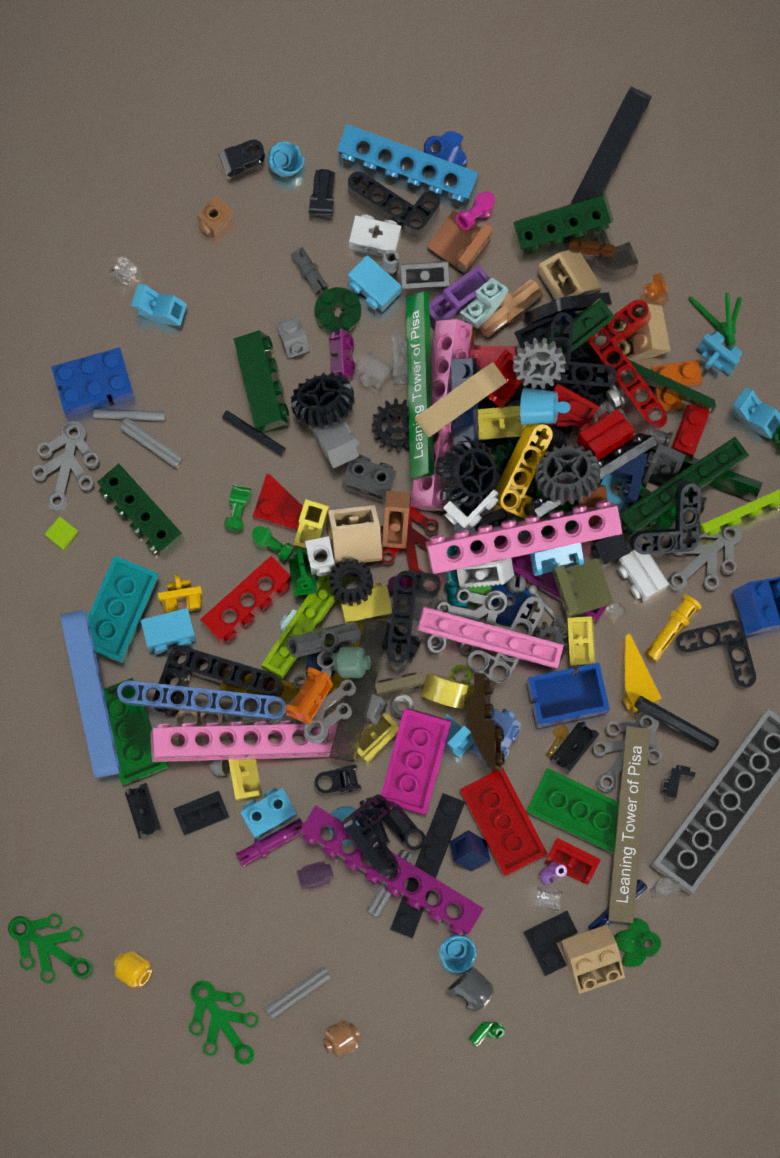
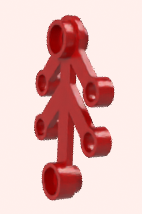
(412, 537)

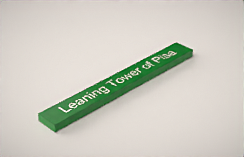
(419, 382)

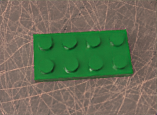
(131, 736)
(576, 810)

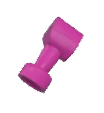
(481, 208)

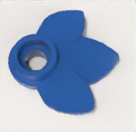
(448, 148)

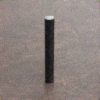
(254, 433)

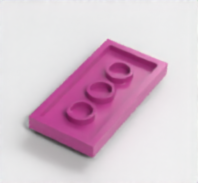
(415, 760)

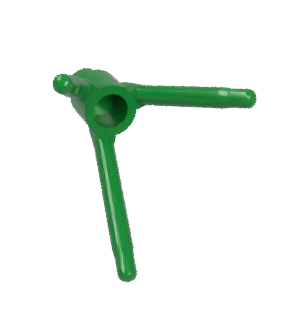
(727, 327)

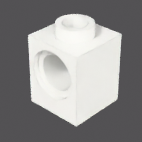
(316, 547)

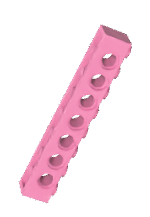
(449, 342)
(608, 526)
(164, 751)

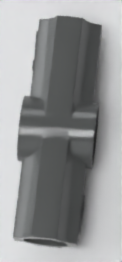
(312, 641)

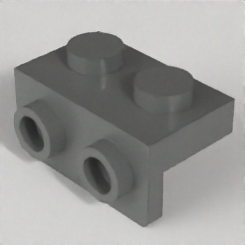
(663, 465)

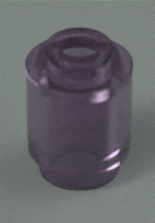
(315, 875)

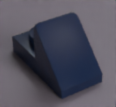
(634, 472)

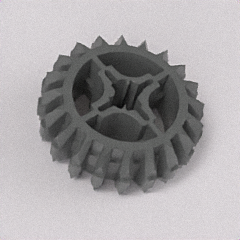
(567, 483)

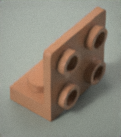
(459, 245)

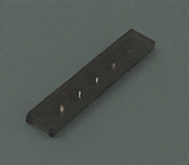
(350, 730)

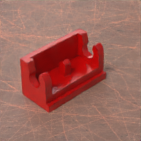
(506, 391)
(579, 863)

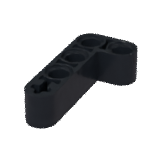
(391, 200)
(406, 618)

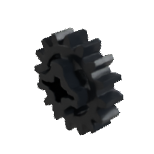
(390, 417)

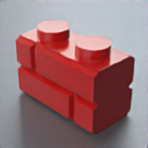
(690, 430)
(606, 434)

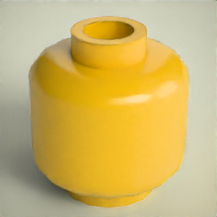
(132, 969)

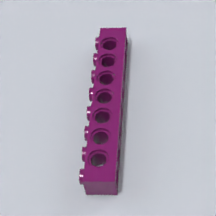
(468, 910)

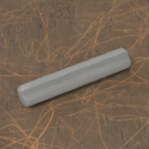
(150, 442)
(382, 895)
(297, 992)

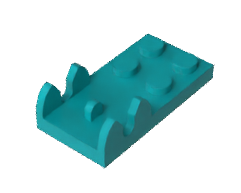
(120, 607)

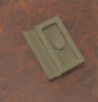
(406, 683)

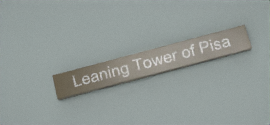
(629, 825)

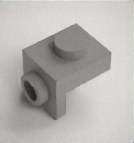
(293, 337)

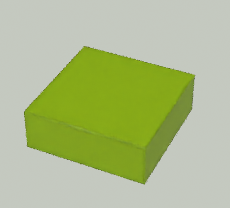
(61, 533)

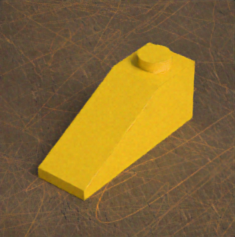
(636, 677)

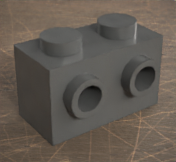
(369, 477)

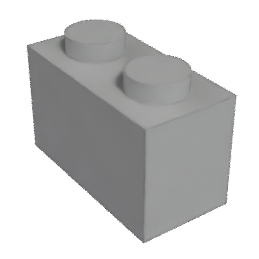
(425, 274)
(337, 442)

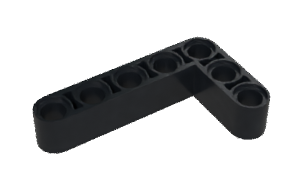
(213, 672)

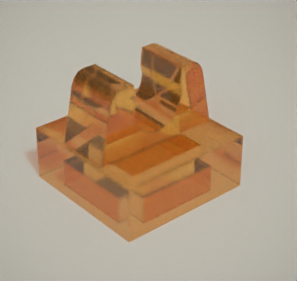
(657, 288)

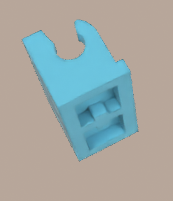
(547, 560)

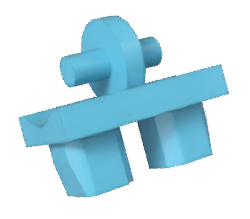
(717, 354)

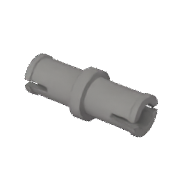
(390, 262)

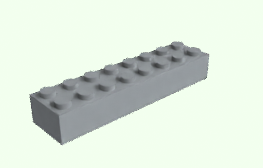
(723, 807)

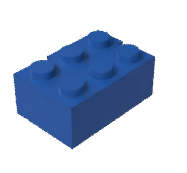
(88, 381)
(568, 697)

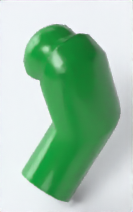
(487, 1029)

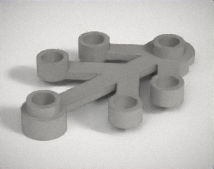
(65, 462)
(708, 554)
(485, 608)
(318, 721)
(619, 745)

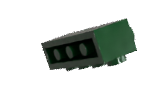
(564, 221)
(261, 381)
(140, 510)

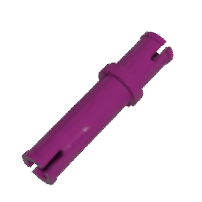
(269, 843)

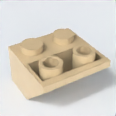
(568, 275)
(650, 339)
(354, 534)
(593, 958)

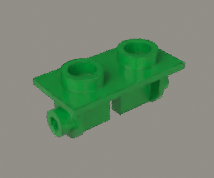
(302, 579)

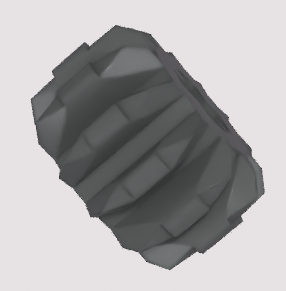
(552, 632)

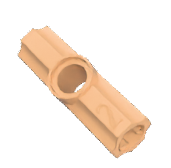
(512, 307)

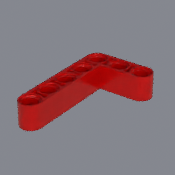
(624, 366)

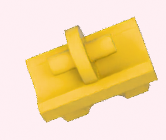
(191, 595)

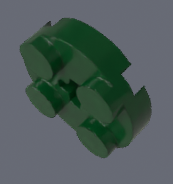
(337, 297)

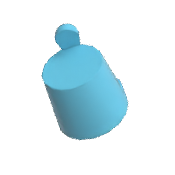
(540, 406)

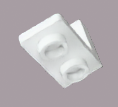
(456, 516)

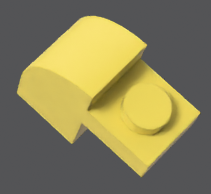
(311, 521)
(447, 691)

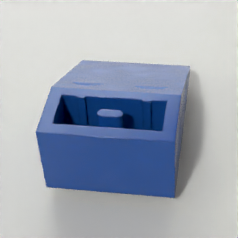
(759, 605)

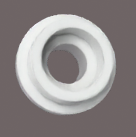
(401, 698)

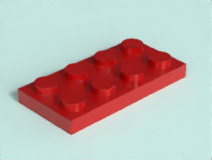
(503, 822)

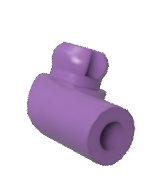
(554, 868)

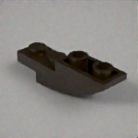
(485, 732)

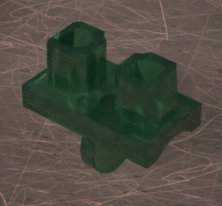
(503, 452)

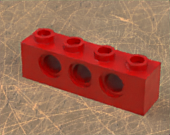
(268, 570)

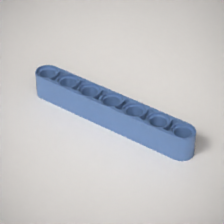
(90, 694)
(189, 701)

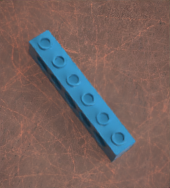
(354, 136)

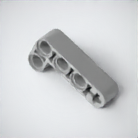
(501, 659)

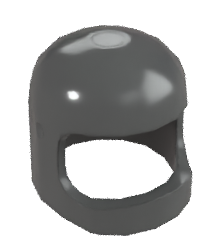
(473, 988)

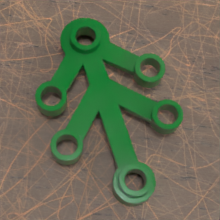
(46, 945)
(220, 1019)

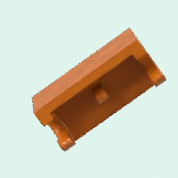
(310, 696)

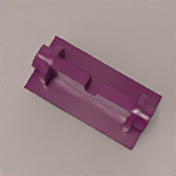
(342, 344)

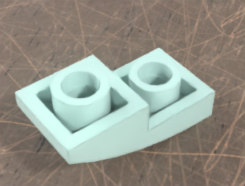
(488, 300)

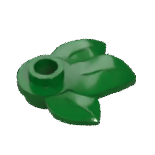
(633, 943)

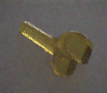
(561, 733)

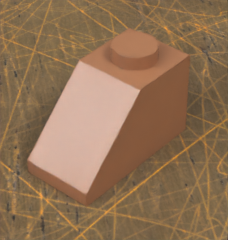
(396, 519)

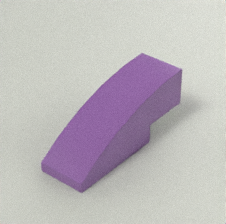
(457, 296)

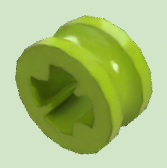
(457, 669)

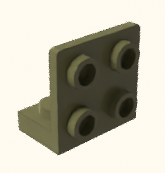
(582, 587)

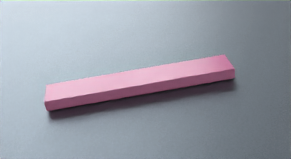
(490, 637)

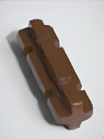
(592, 248)

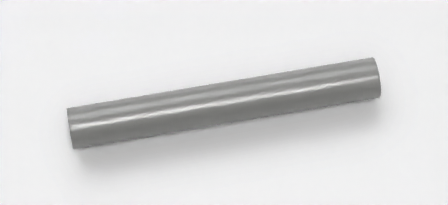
(131, 414)

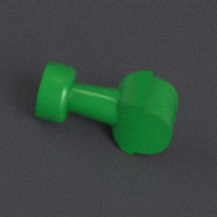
(238, 499)
(263, 539)

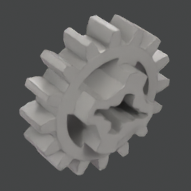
(540, 360)

